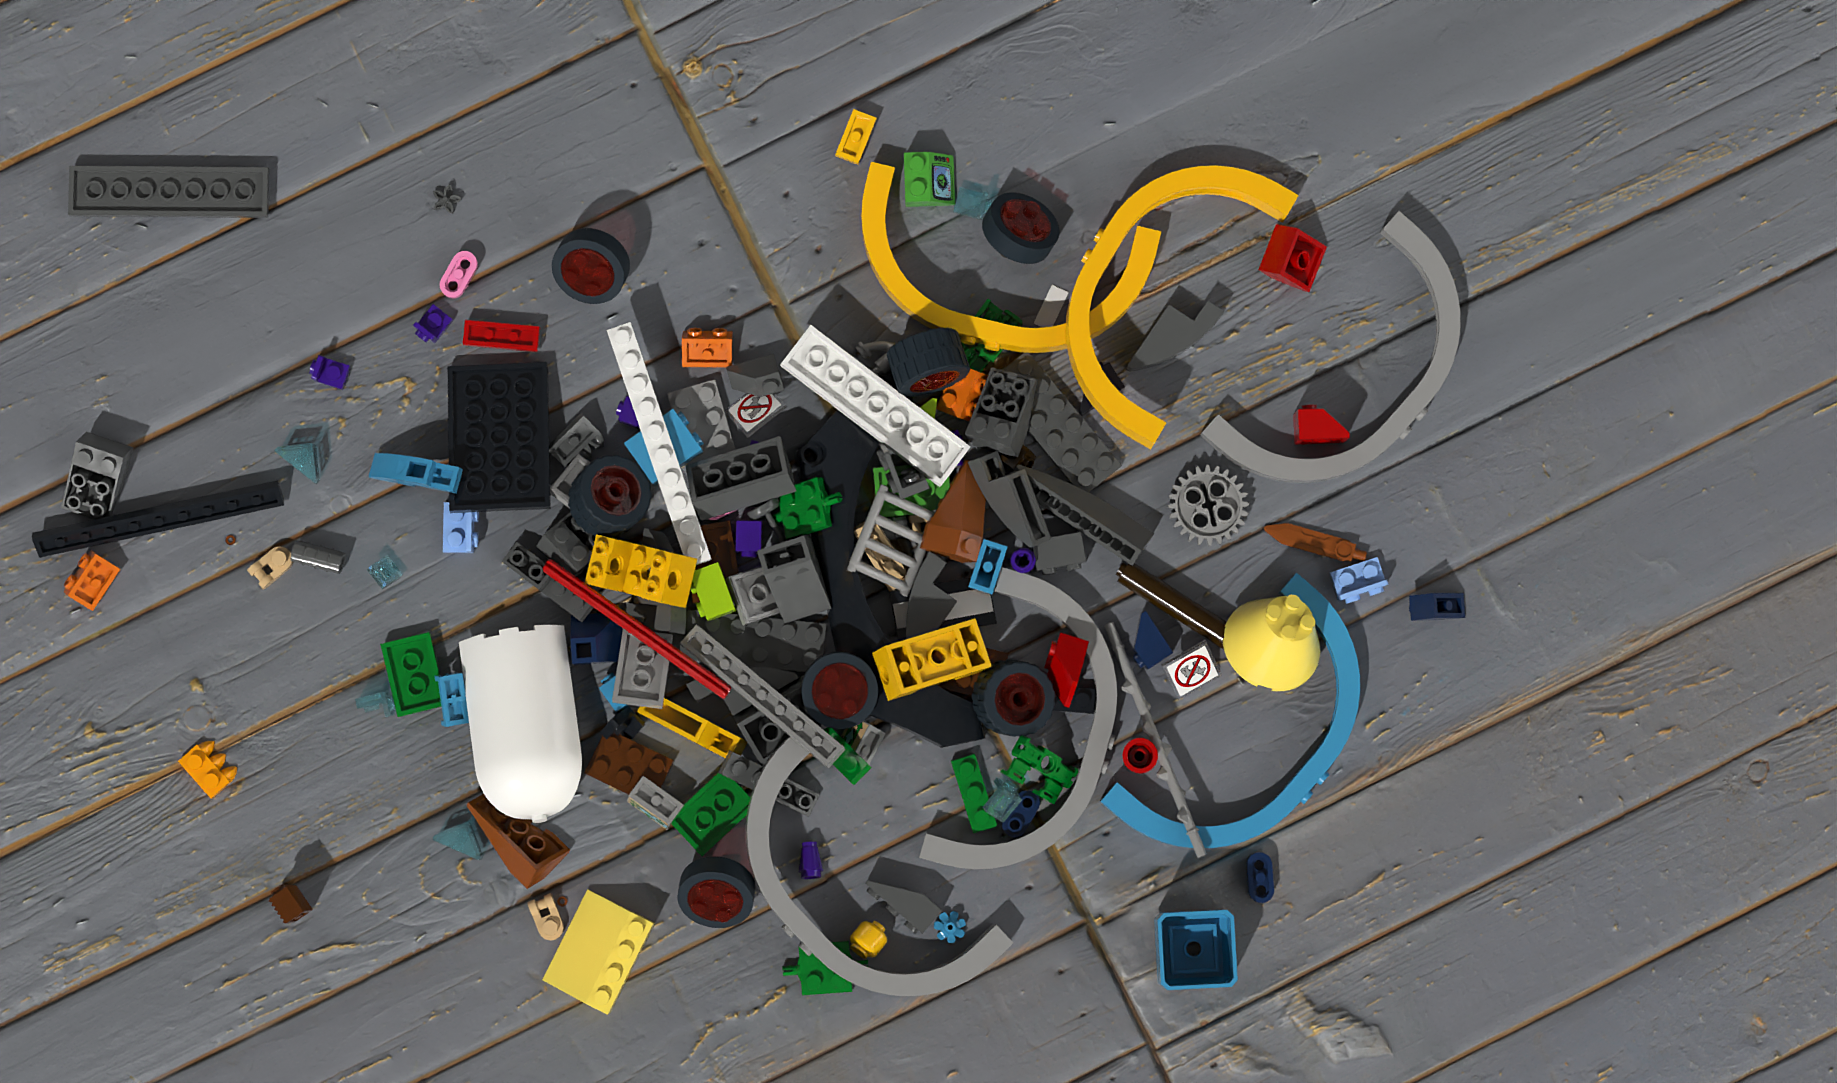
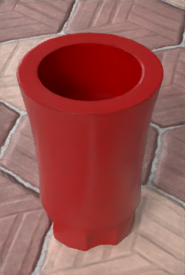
(1149, 751)

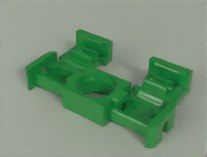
(994, 314)
(1031, 757)

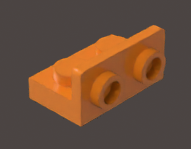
(707, 348)
(90, 580)

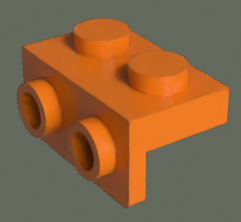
(963, 396)

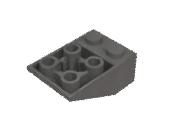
(1002, 412)
(96, 476)
(568, 545)
(795, 578)

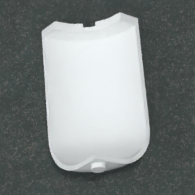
(523, 720)

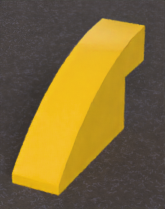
(695, 728)

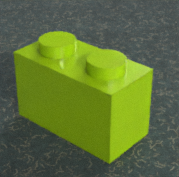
(712, 592)

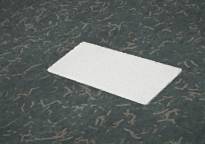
(1051, 307)

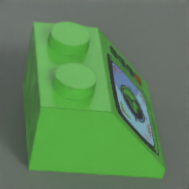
(929, 179)

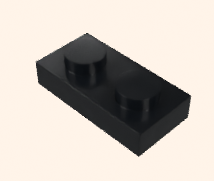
(1082, 702)

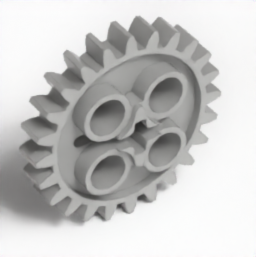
(1186, 511)

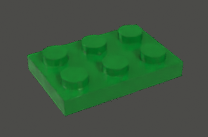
(411, 674)
(712, 813)

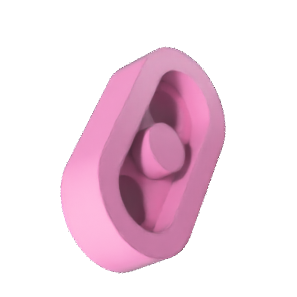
(457, 274)

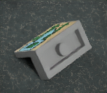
(864, 739)
(654, 802)

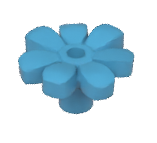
(949, 920)

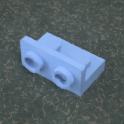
(459, 531)
(1358, 579)

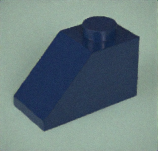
(1436, 606)
(1149, 644)

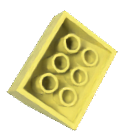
(598, 952)

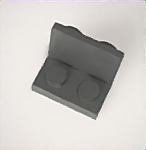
(906, 484)

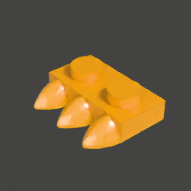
(206, 769)

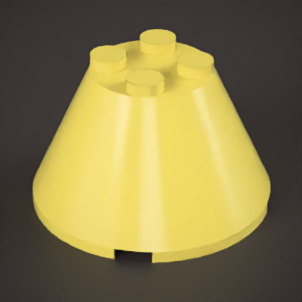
(1273, 642)

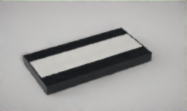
(969, 605)

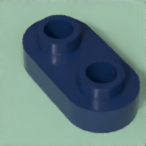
(1022, 815)
(1260, 877)

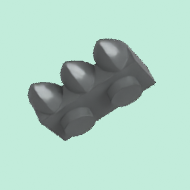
(575, 441)

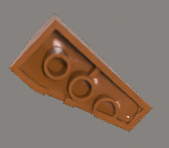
(959, 520)
(521, 846)

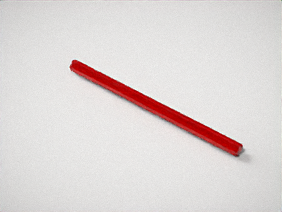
(636, 628)

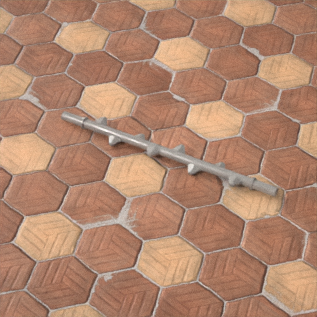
(1165, 772)

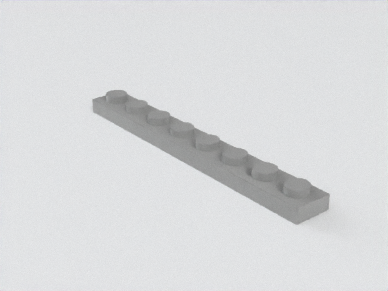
(762, 696)

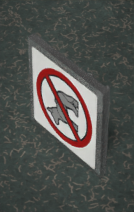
(754, 412)
(1191, 669)

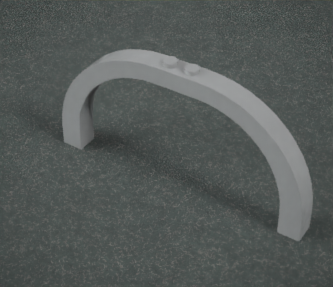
(1441, 285)
(1073, 616)
(933, 980)

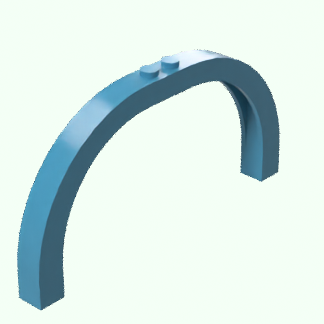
(1313, 771)

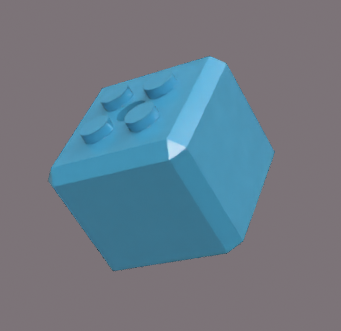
(1217, 959)

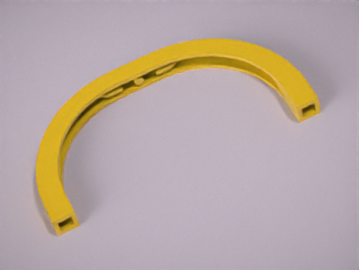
(1198, 180)
(979, 330)

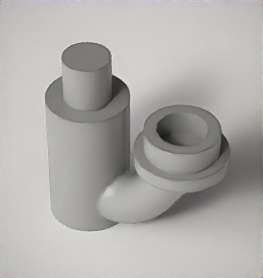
(882, 363)

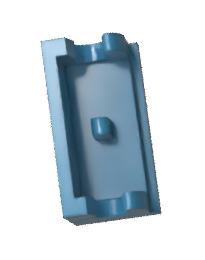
(452, 699)

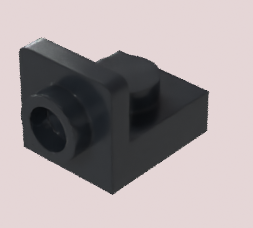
(624, 722)

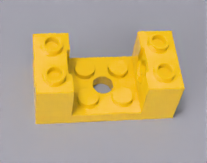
(625, 566)
(909, 664)

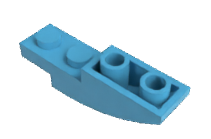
(415, 472)

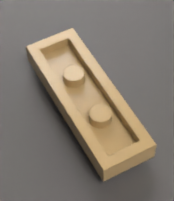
(880, 561)

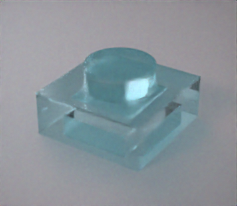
(384, 572)

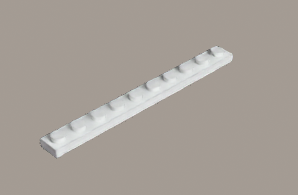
(658, 443)

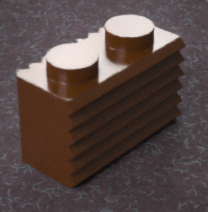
(289, 903)

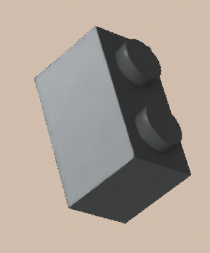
(1059, 553)

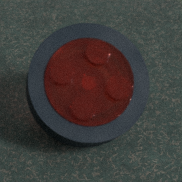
(1020, 228)
(590, 266)
(839, 690)
(716, 892)

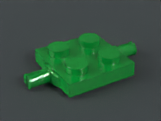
(806, 508)
(818, 978)

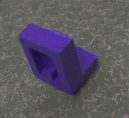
(432, 324)
(329, 372)

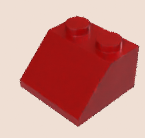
(1292, 257)
(1317, 427)
(1065, 665)

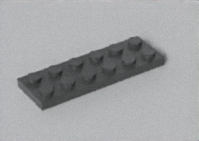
(1064, 431)

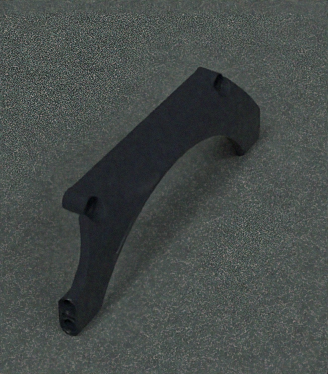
(845, 457)

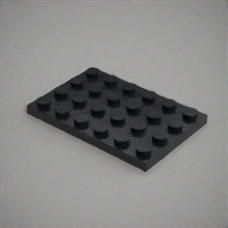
(499, 436)

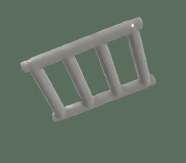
(865, 541)

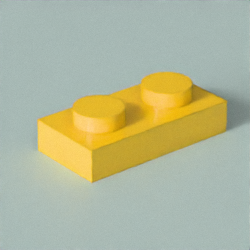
(855, 137)

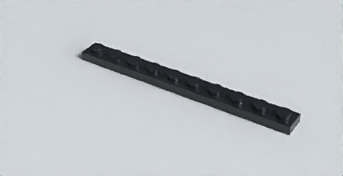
(158, 519)

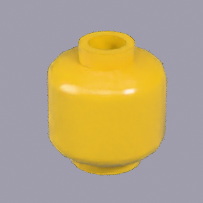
(868, 939)

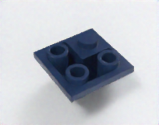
(595, 640)

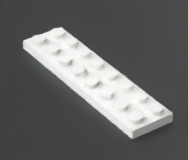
(875, 406)

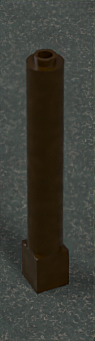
(1172, 602)

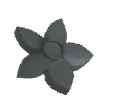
(446, 199)

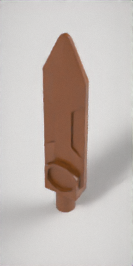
(1315, 542)

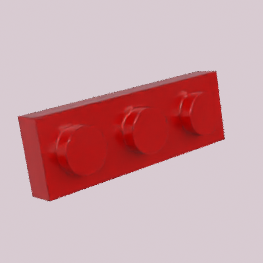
(501, 336)

